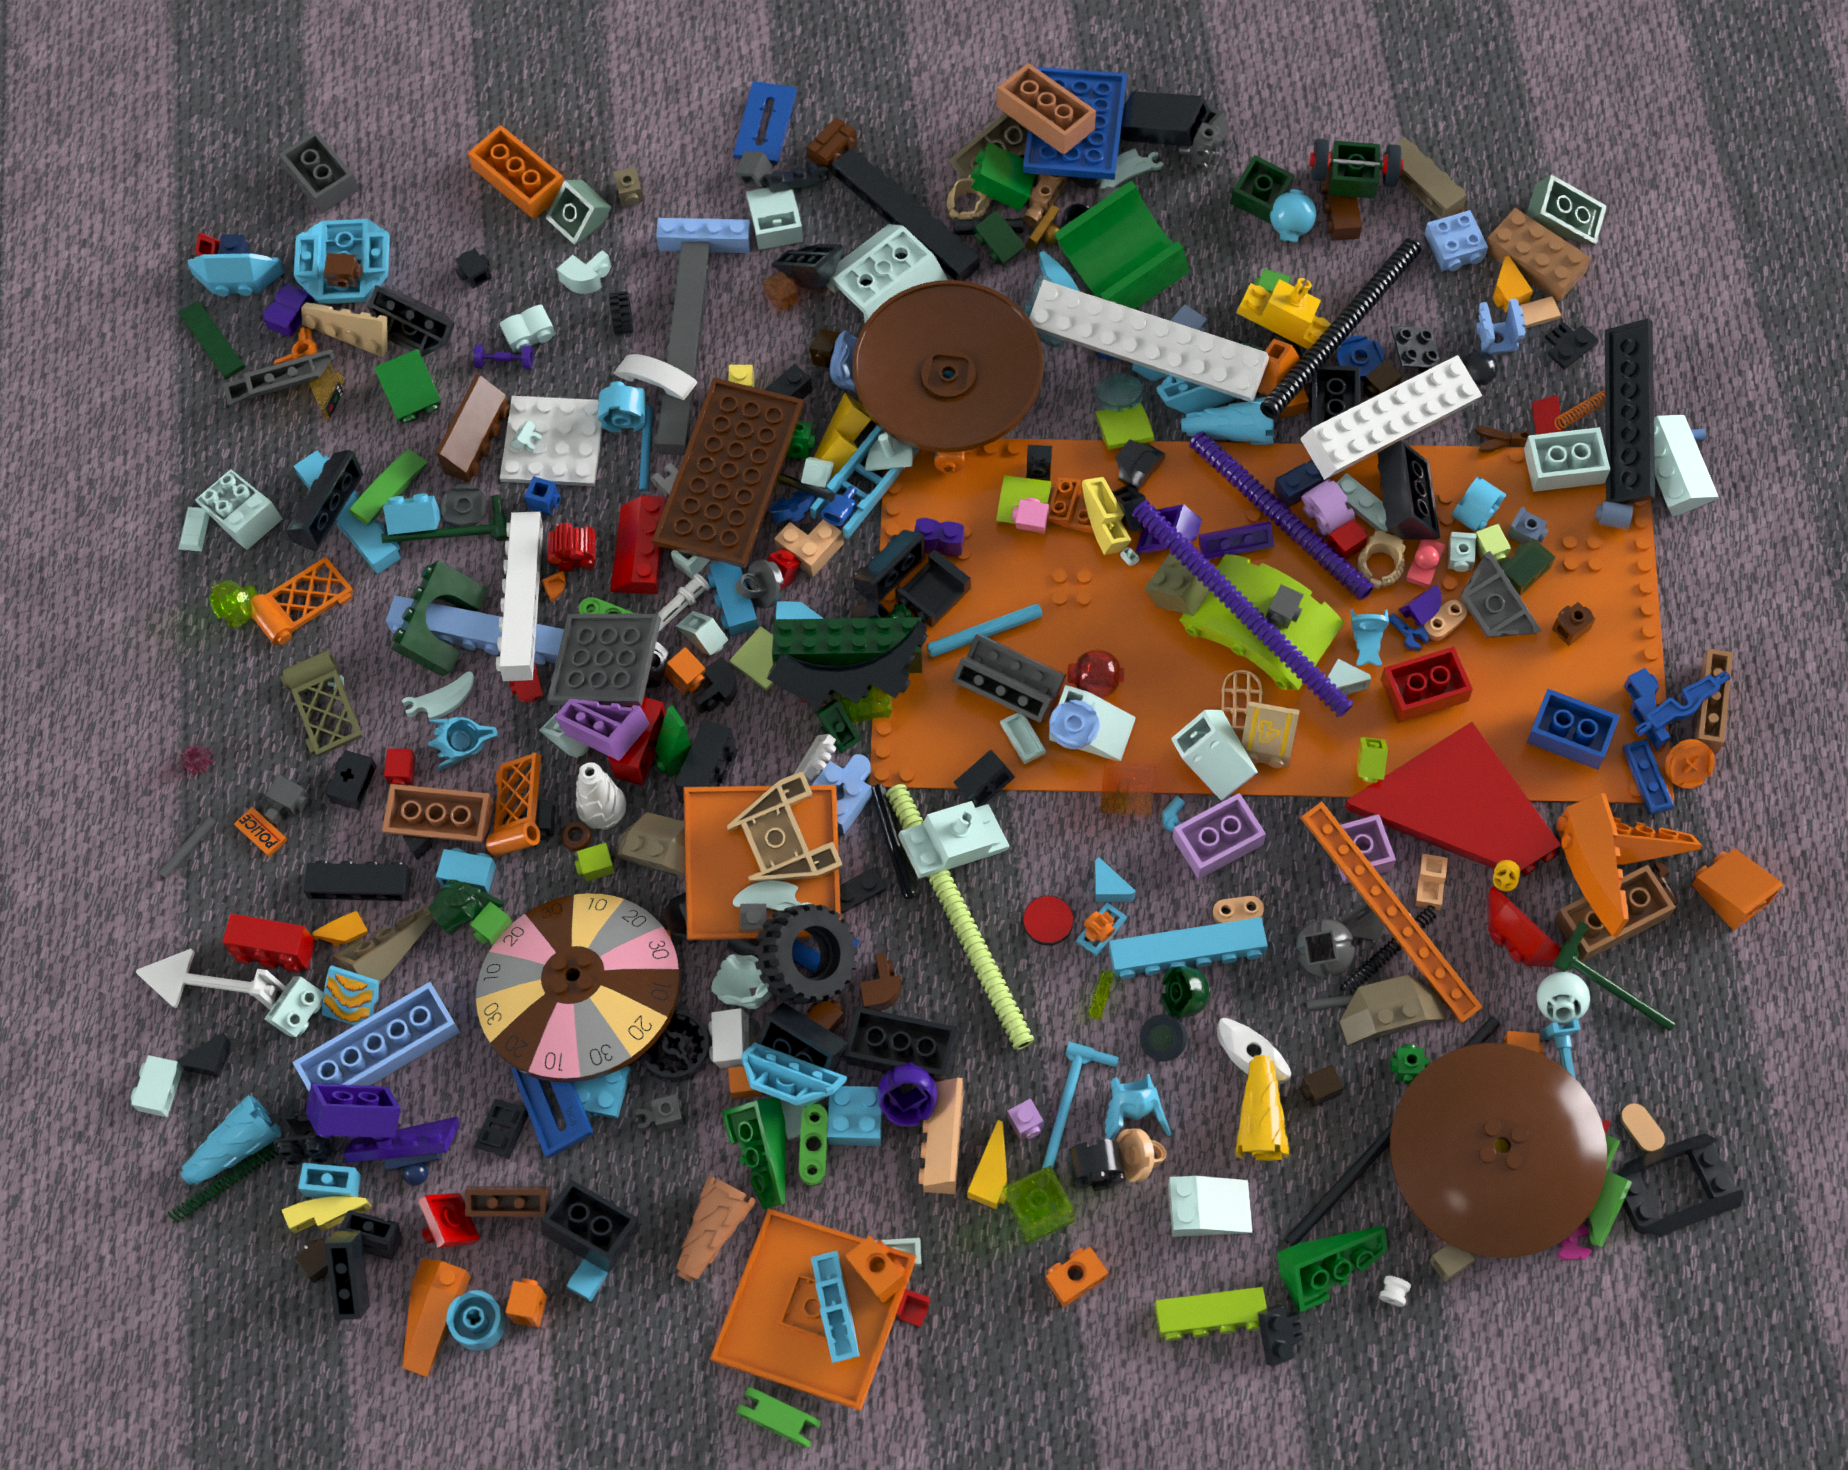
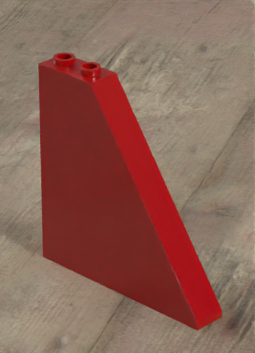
(1461, 802)

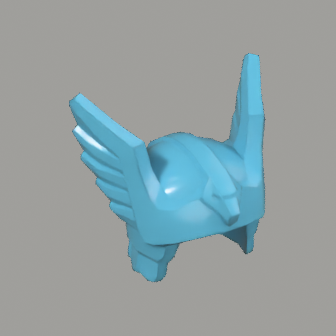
(1133, 1102)

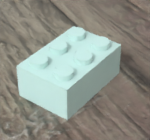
(1566, 459)

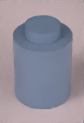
(1614, 514)

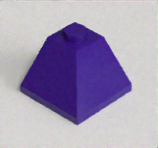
(1181, 517)

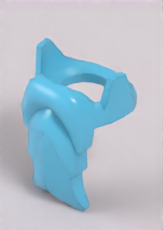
(1368, 634)

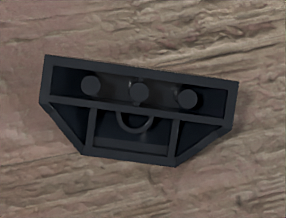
(810, 265)
(411, 321)

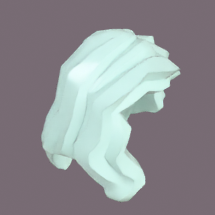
(734, 980)

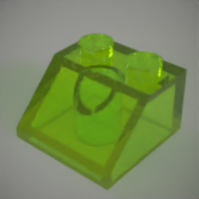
(1039, 1204)

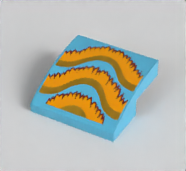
(349, 996)

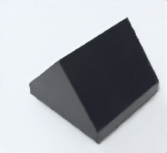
(418, 845)

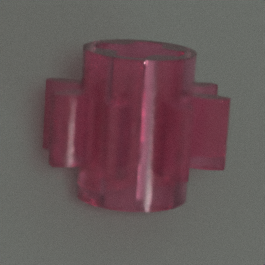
(199, 764)

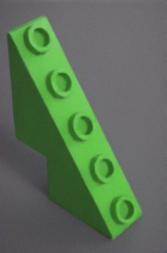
(1610, 1199)

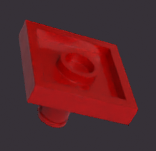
(447, 1221)

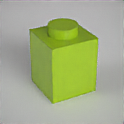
(594, 862)

